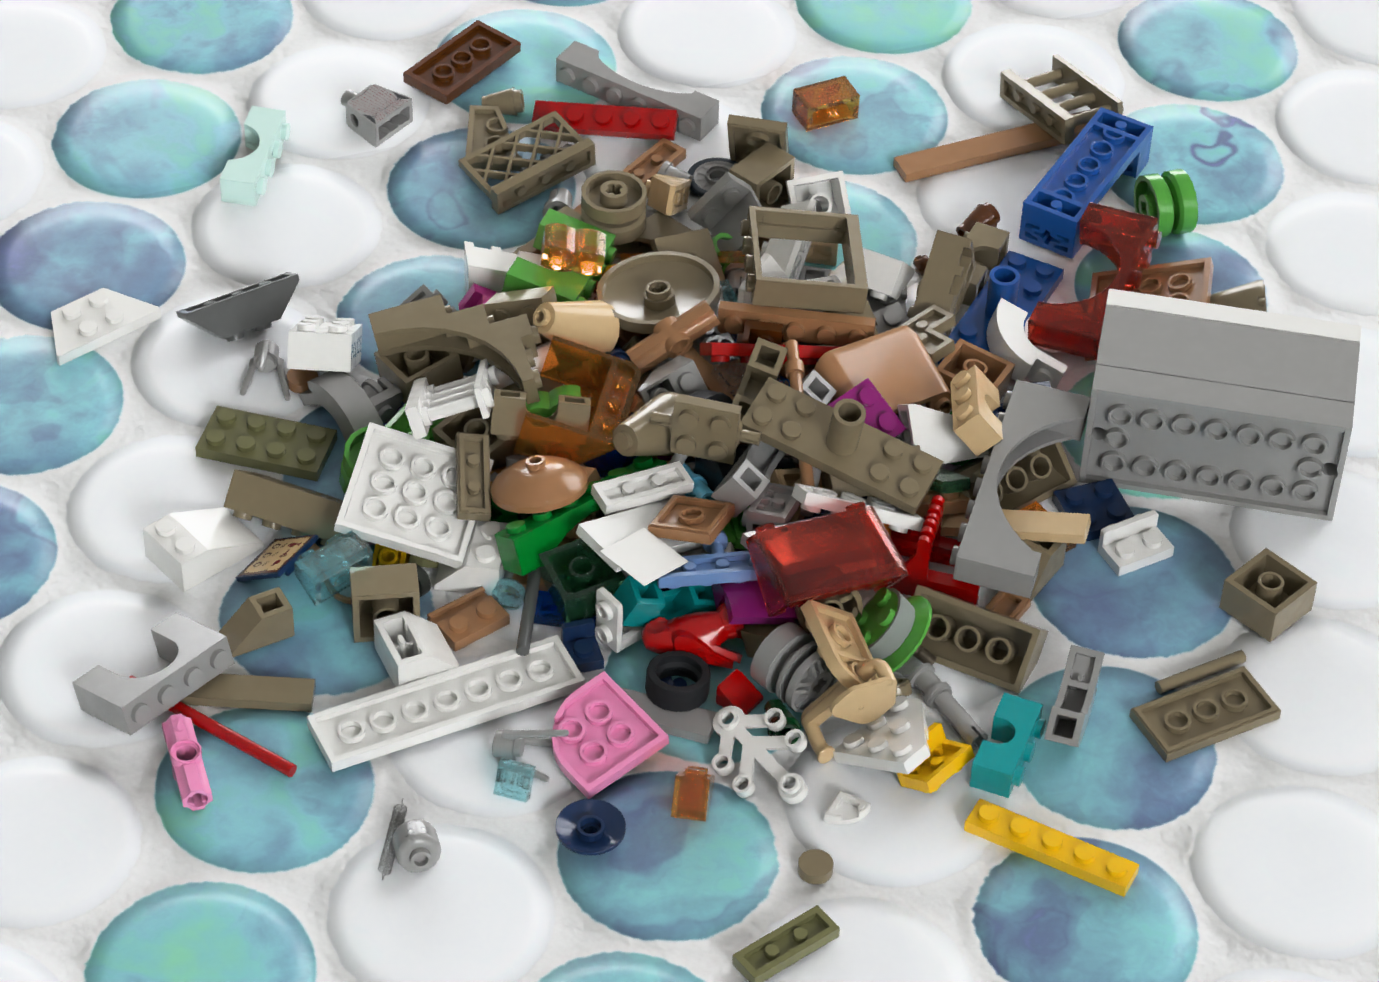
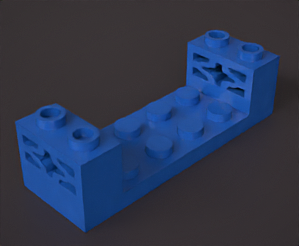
(1082, 175)

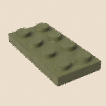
(266, 443)

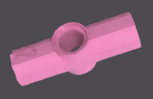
(187, 762)

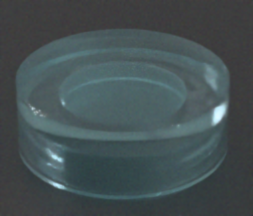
(509, 593)

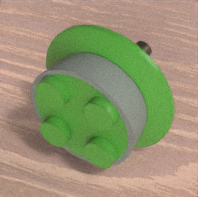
(896, 627)

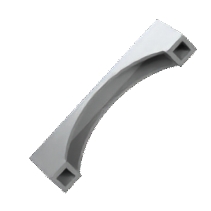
(989, 547)

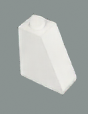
(933, 433)

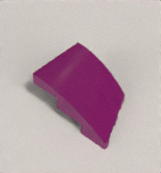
(746, 604)

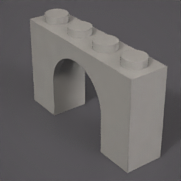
(131, 703)

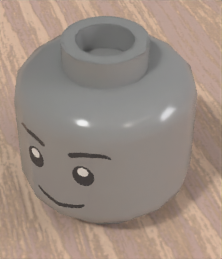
(416, 845)

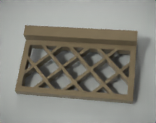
(539, 174)

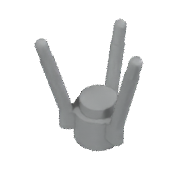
(265, 360)
(512, 743)

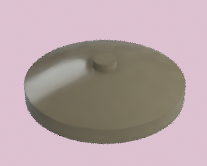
(657, 287)

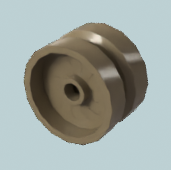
(615, 204)

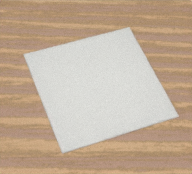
(644, 556)

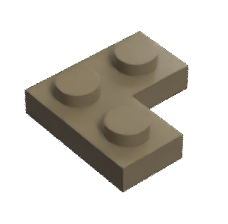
(930, 328)

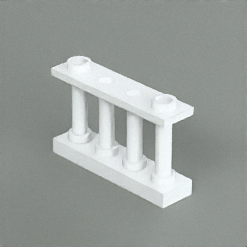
(432, 403)

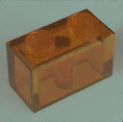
(825, 103)

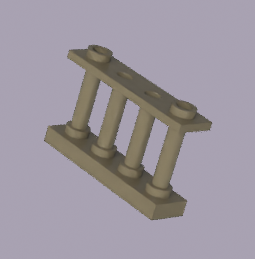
(1055, 116)

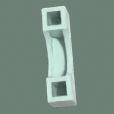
(247, 177)

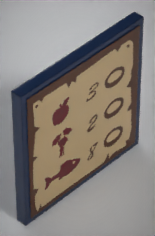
(277, 558)

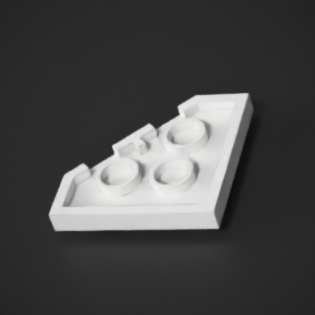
(891, 742)

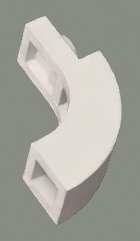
(1008, 340)

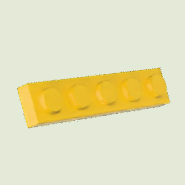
(1051, 847)

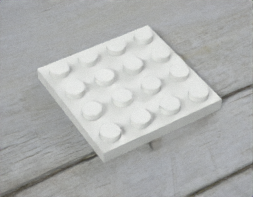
(406, 497)

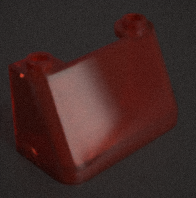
(824, 558)

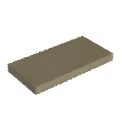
(1205, 714)

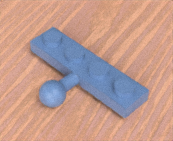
(711, 568)

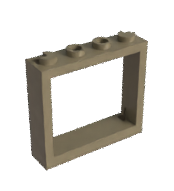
(805, 226)

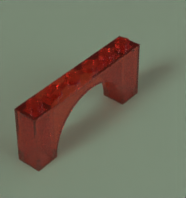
(1128, 242)

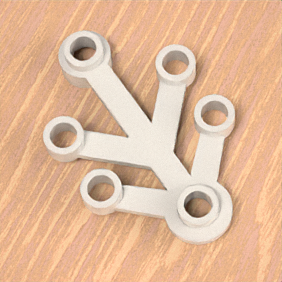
(756, 748)

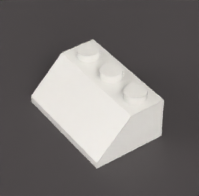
(790, 253)

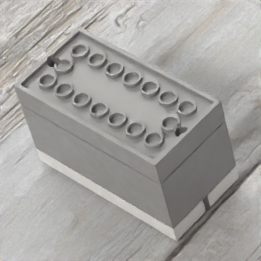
(1221, 404)

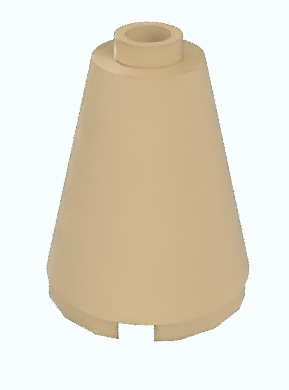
(581, 322)

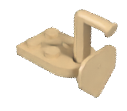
(864, 684)

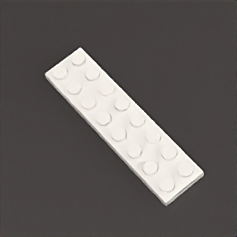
(444, 703)

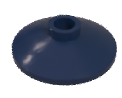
(590, 827)

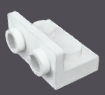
(1134, 543)

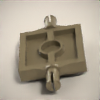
(705, 428)

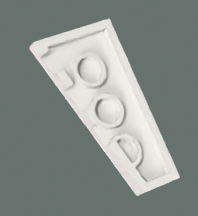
(817, 498)

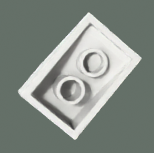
(198, 544)

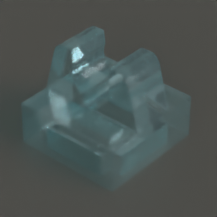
(514, 780)

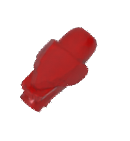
(695, 633)

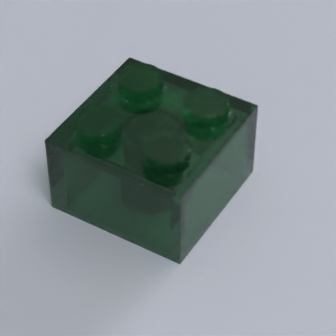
(574, 575)

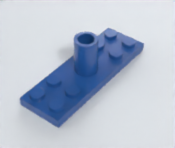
(1016, 280)

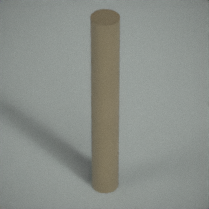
(1199, 672)

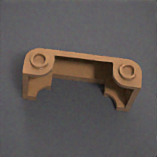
(894, 364)

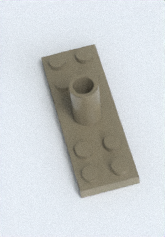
(842, 444)

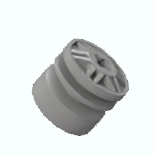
(791, 667)

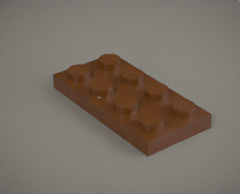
(461, 62)

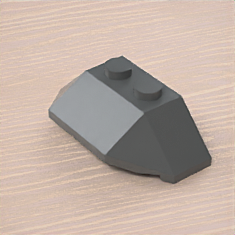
(243, 309)

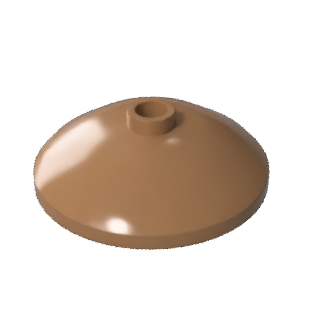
(539, 484)

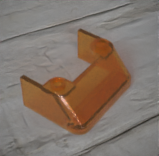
(605, 380)

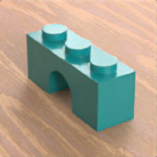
(649, 602)
(1000, 765)

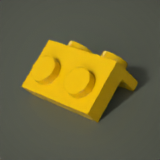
(944, 760)

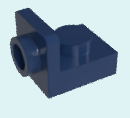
(582, 644)

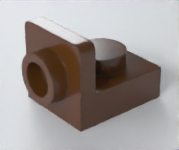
(766, 330)

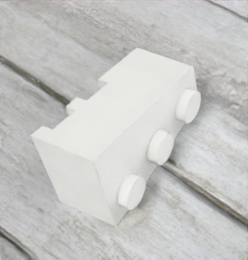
(490, 265)

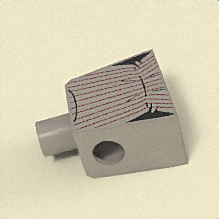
(377, 113)

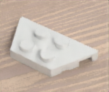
(97, 321)

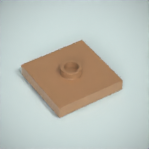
(692, 519)

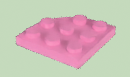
(605, 735)

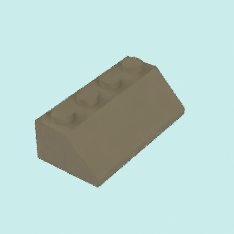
(1029, 479)
(282, 505)
(981, 640)

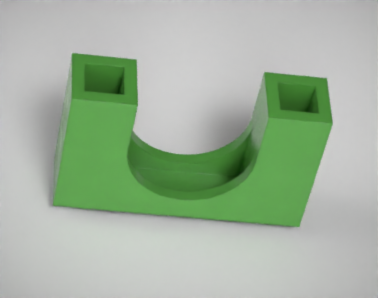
(567, 285)

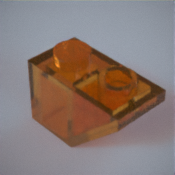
(692, 794)

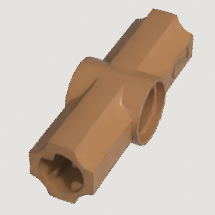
(673, 336)

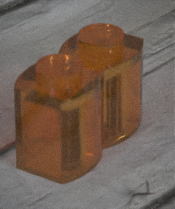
(573, 249)

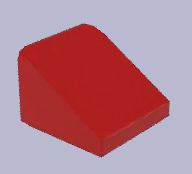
(738, 692)

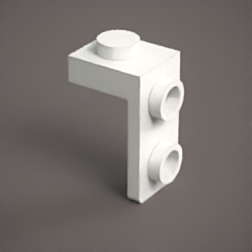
(610, 621)

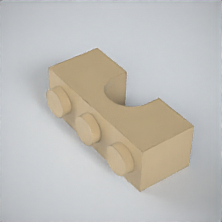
(972, 410)

